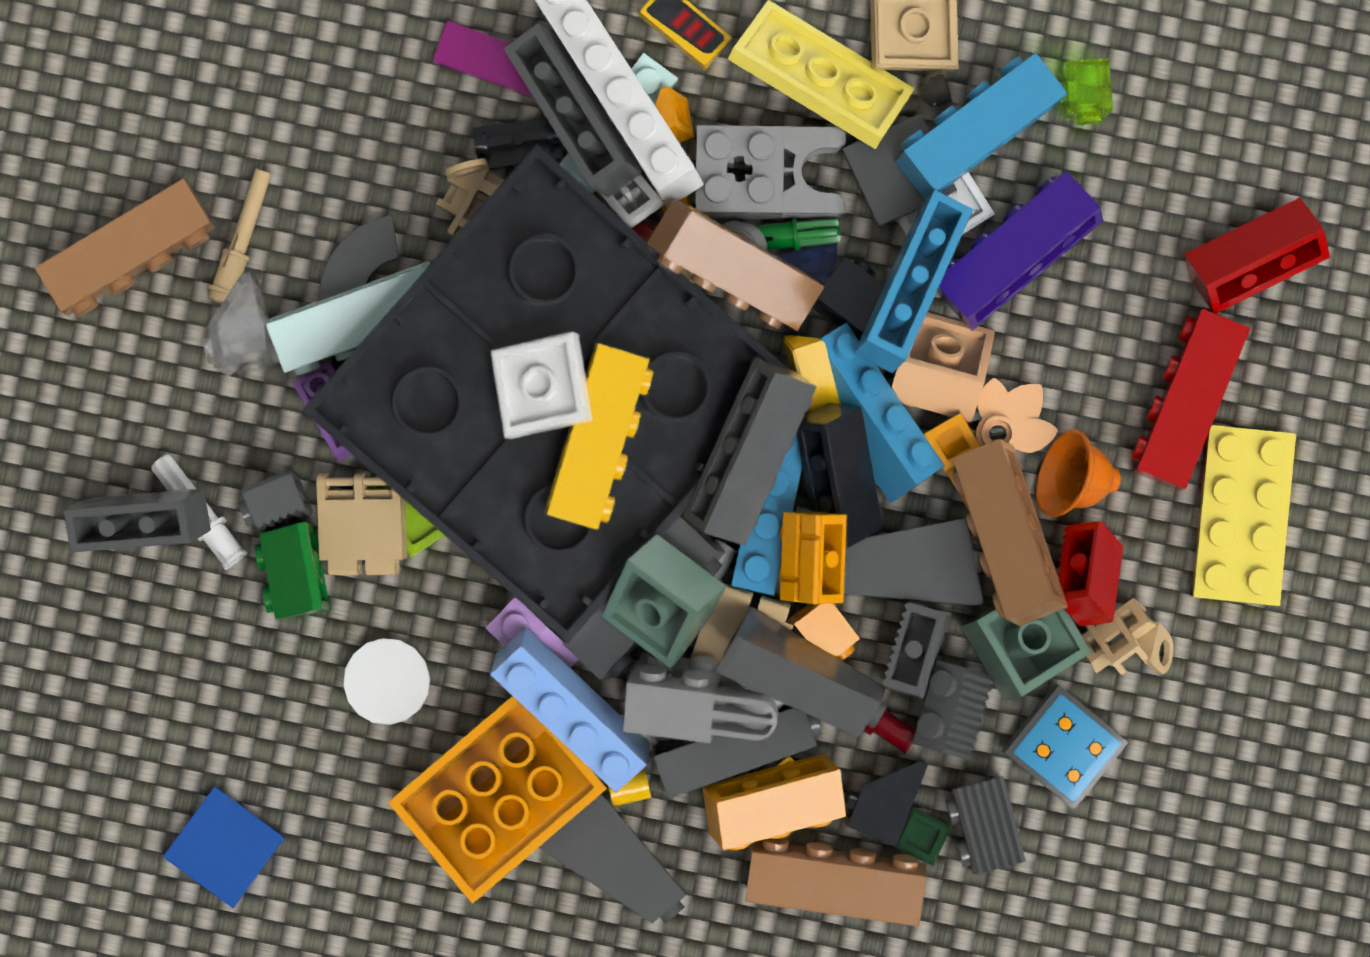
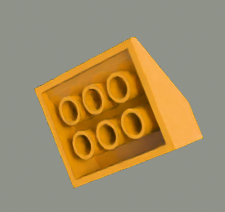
(496, 798)

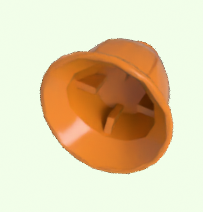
(1074, 475)

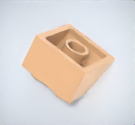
(945, 367)

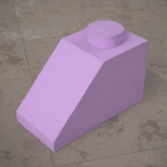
(516, 618)

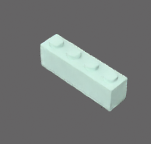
(337, 322)

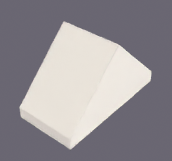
(633, 201)

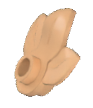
(1015, 413)

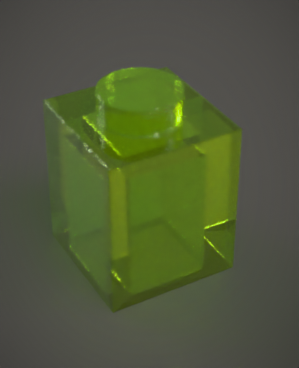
(1088, 91)

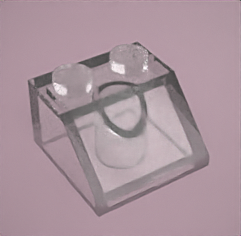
(239, 331)

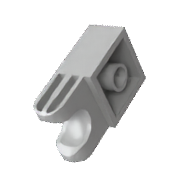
(776, 180)
(694, 702)

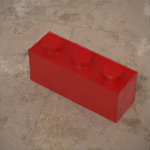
(1257, 255)

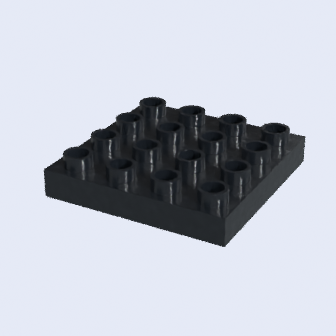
(426, 407)

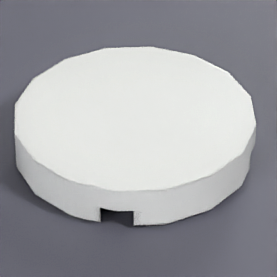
(387, 681)

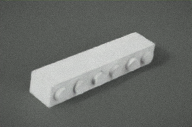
(622, 98)

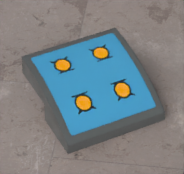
(1064, 746)

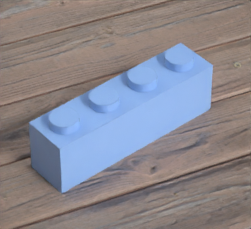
(570, 709)

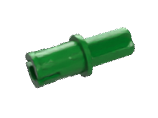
(801, 233)

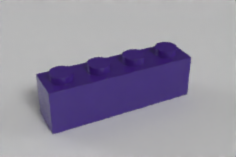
(1019, 249)

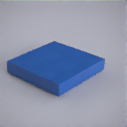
(224, 847)

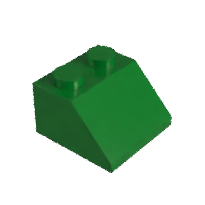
(292, 571)

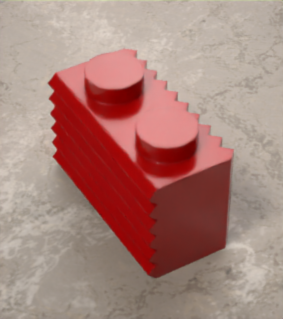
(1090, 572)

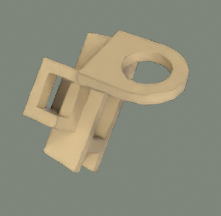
(467, 183)
(1141, 638)

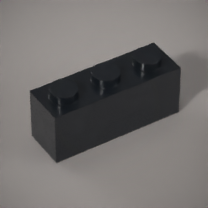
(840, 468)

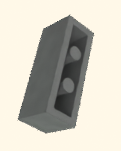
(137, 520)

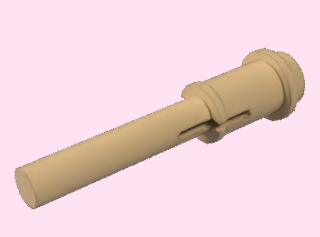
(234, 260)

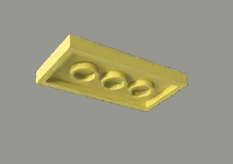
(821, 74)
(1243, 515)

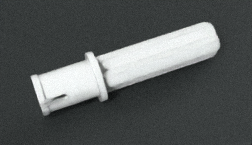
(219, 538)

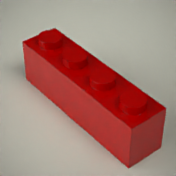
(1190, 399)

